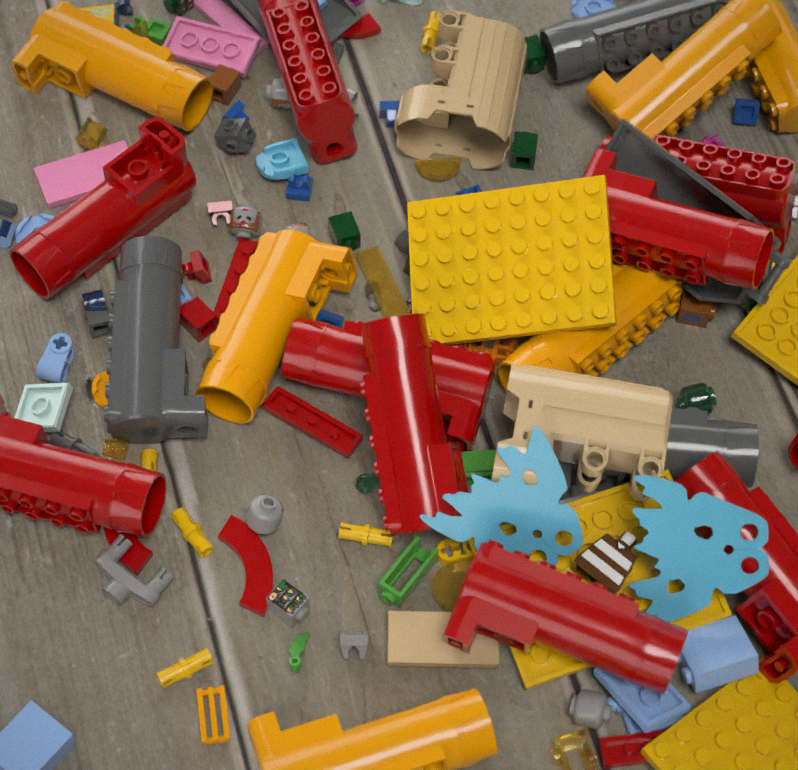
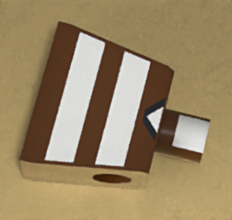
(607, 561)

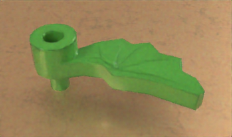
(296, 650)

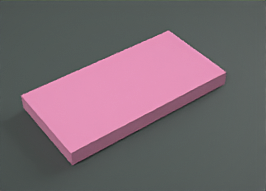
(211, 45)
(75, 175)

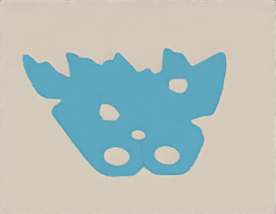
(516, 503)
(687, 557)

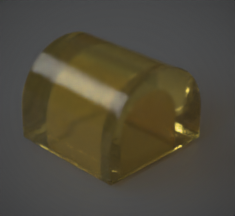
(90, 135)

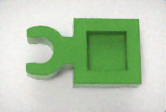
(157, 29)

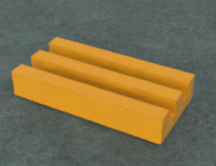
(210, 693)

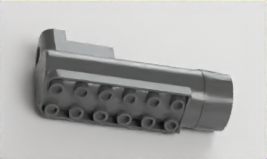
(622, 36)
(145, 363)
(689, 442)

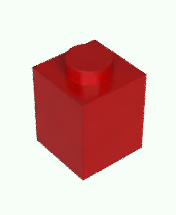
(198, 319)

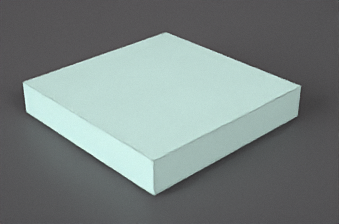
(44, 404)

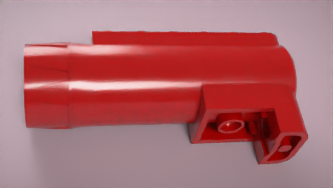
(311, 77)
(754, 180)
(137, 194)
(677, 237)
(335, 360)
(408, 424)
(74, 485)
(774, 600)
(532, 602)

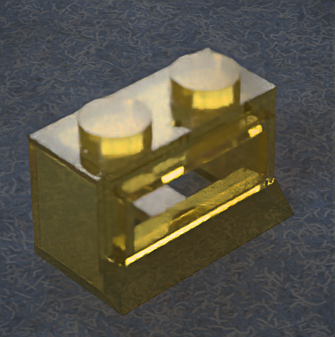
(575, 739)

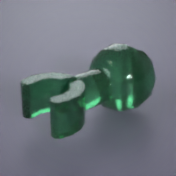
(366, 482)

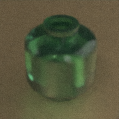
(697, 396)

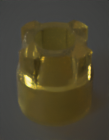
(116, 448)

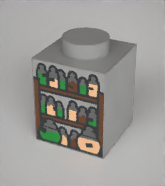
(288, 603)

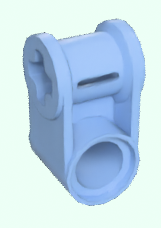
(56, 359)

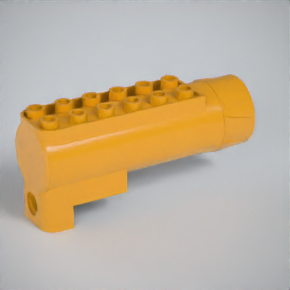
(91, 52)
(776, 74)
(669, 92)
(283, 281)
(641, 306)
(428, 737)

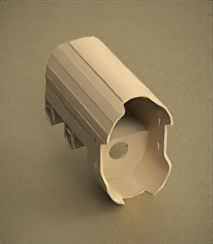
(473, 99)
(588, 424)

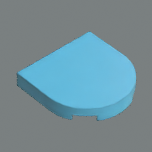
(282, 160)

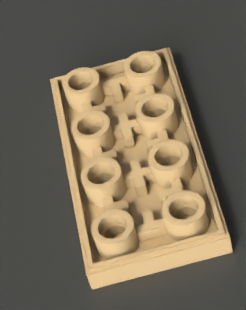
(418, 641)

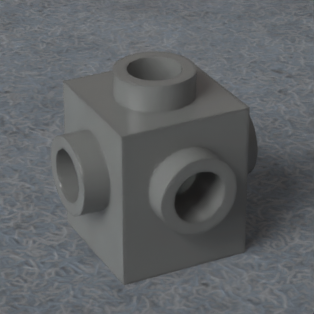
(235, 135)

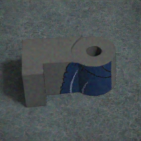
(96, 313)

